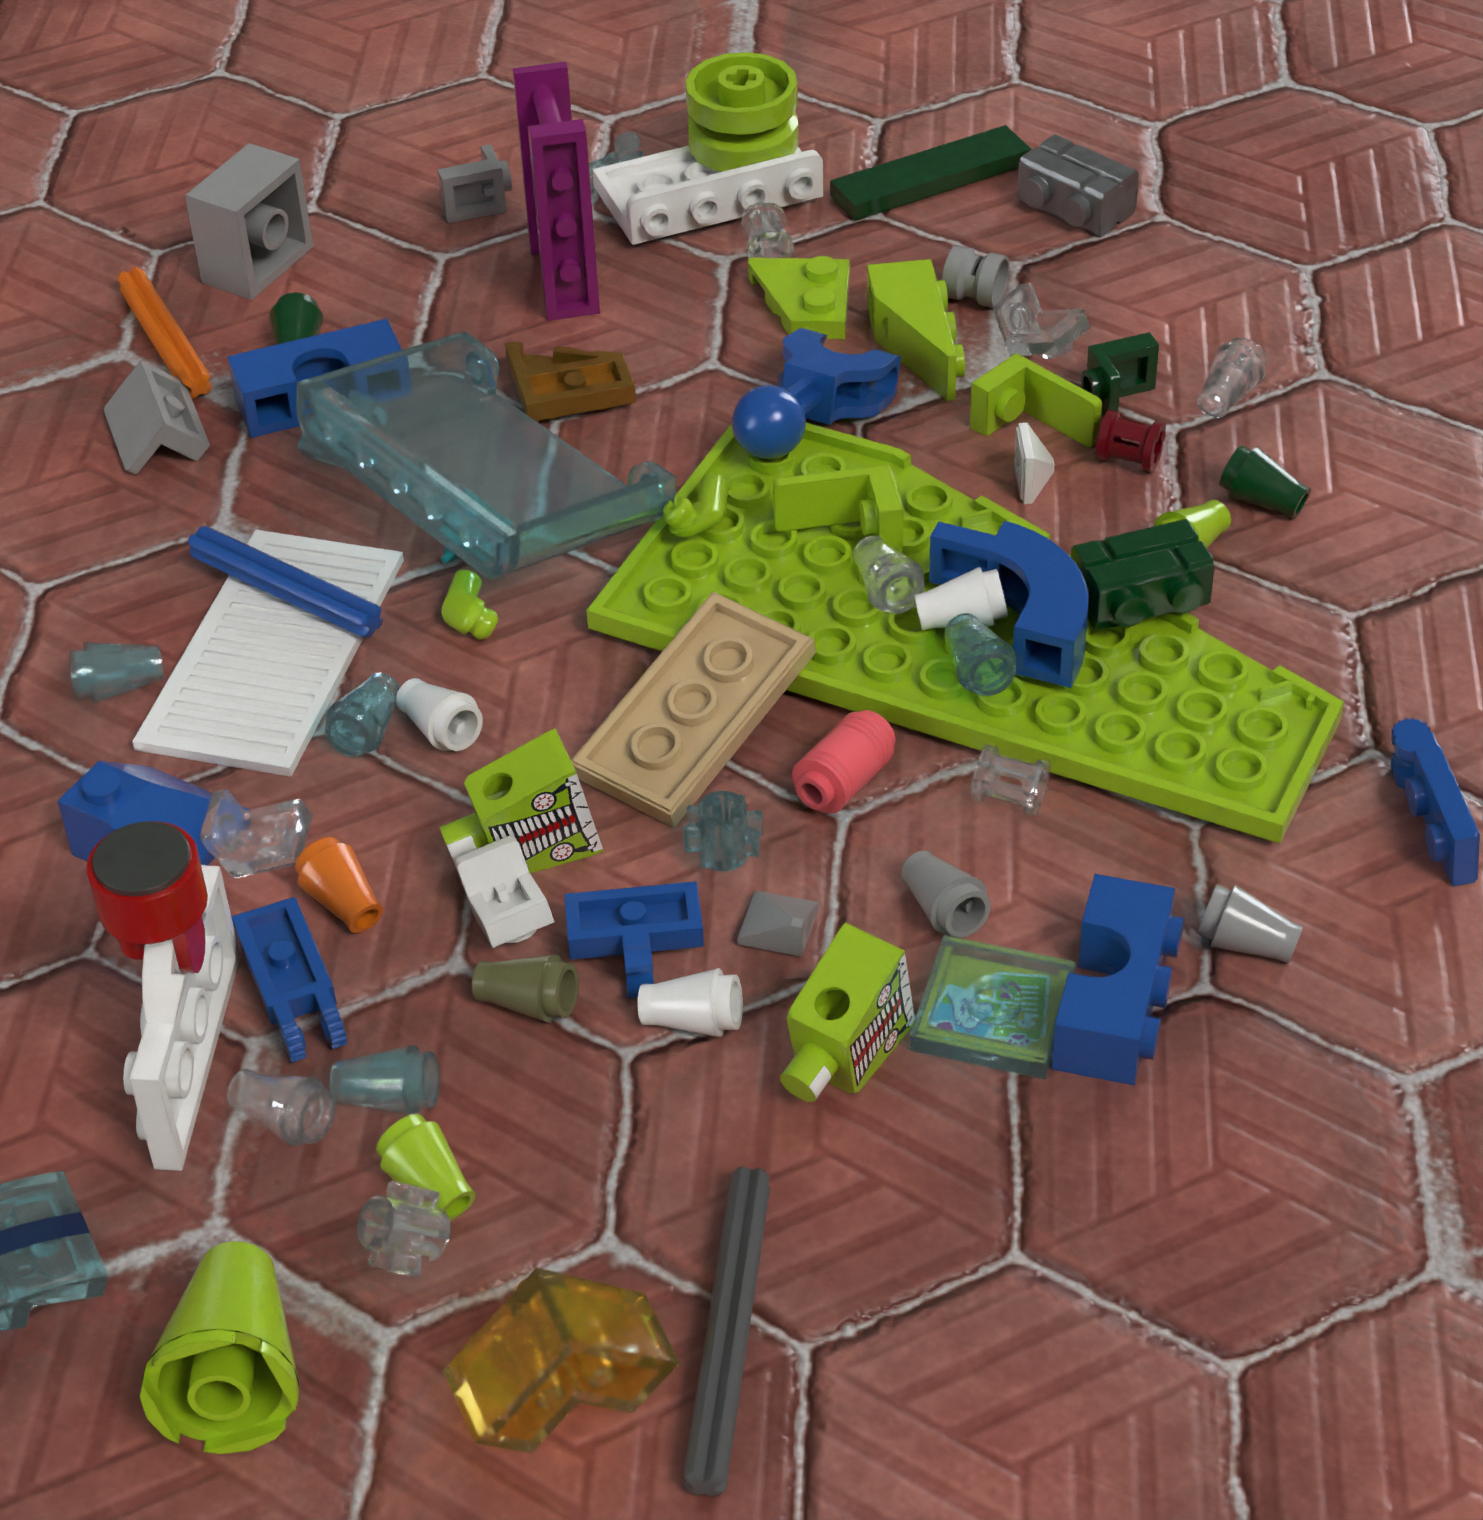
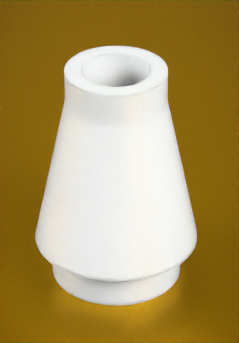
(970, 593)
(441, 714)
(694, 1003)

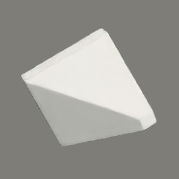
(1031, 463)

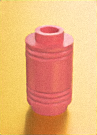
(844, 761)

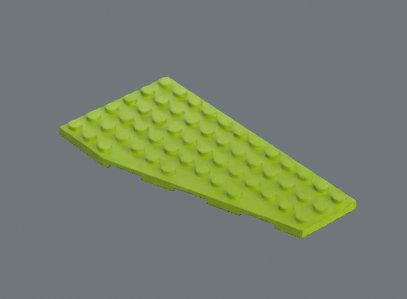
(1148, 717)

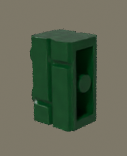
(1145, 574)

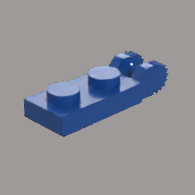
(1434, 794)
(288, 973)

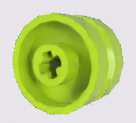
(741, 110)

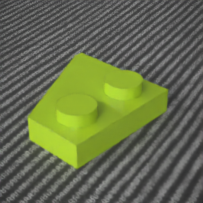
(805, 292)

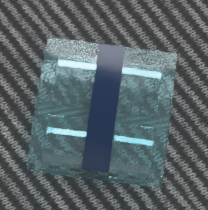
(44, 1248)

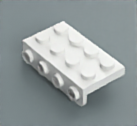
(678, 194)

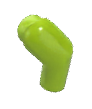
(709, 510)
(465, 610)

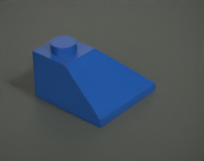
(128, 794)

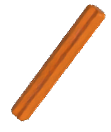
(164, 331)

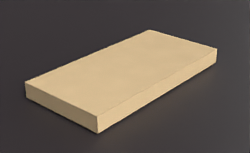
(693, 709)

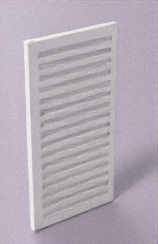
(262, 666)

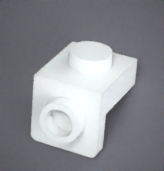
(503, 892)

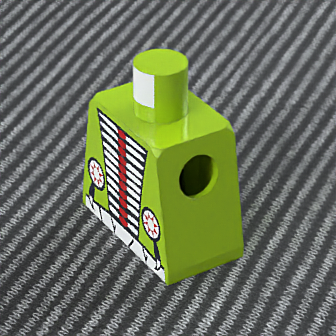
(530, 797)
(848, 1015)

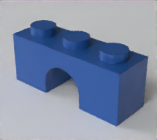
(268, 376)
(1107, 1020)

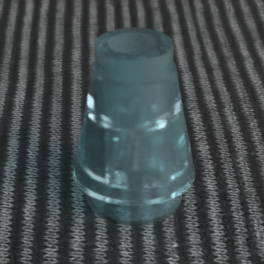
(980, 656)
(112, 669)
(362, 715)
(388, 1080)

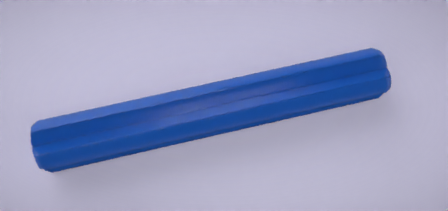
(285, 581)

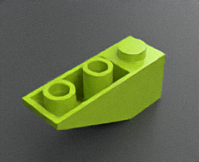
(913, 322)

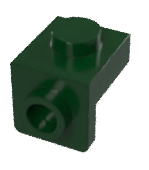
(1121, 369)

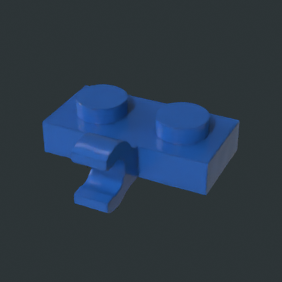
(634, 924)

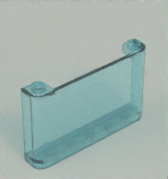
(467, 461)

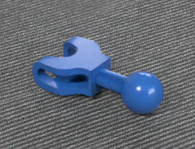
(815, 387)

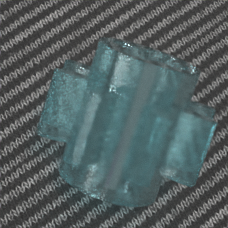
(723, 831)

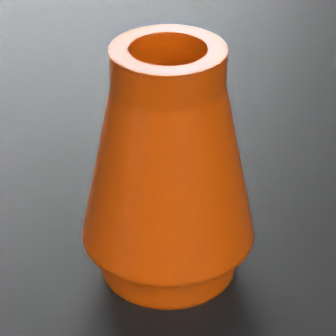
(337, 881)

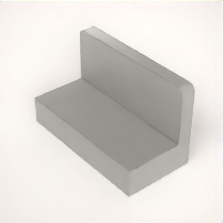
(153, 411)

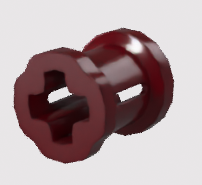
(1111, 444)

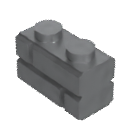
(1077, 185)

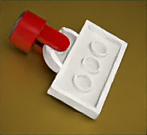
(181, 926)

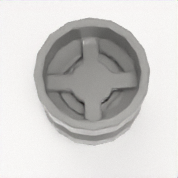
(976, 276)

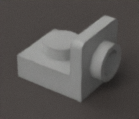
(475, 187)

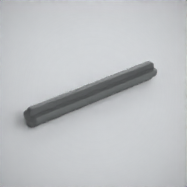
(727, 1334)

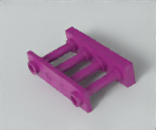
(557, 190)

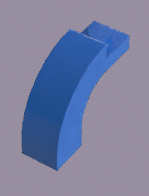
(1036, 583)

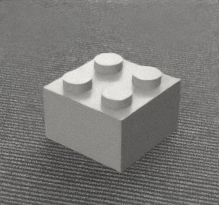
(249, 221)

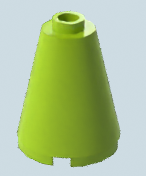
(224, 1356)

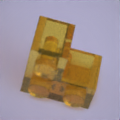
(554, 1348)

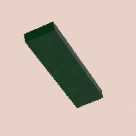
(928, 172)

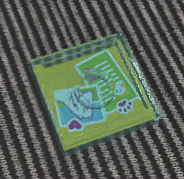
(991, 1006)

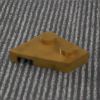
(569, 381)

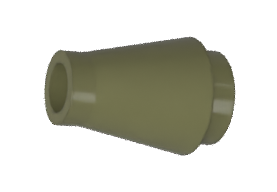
(532, 986)

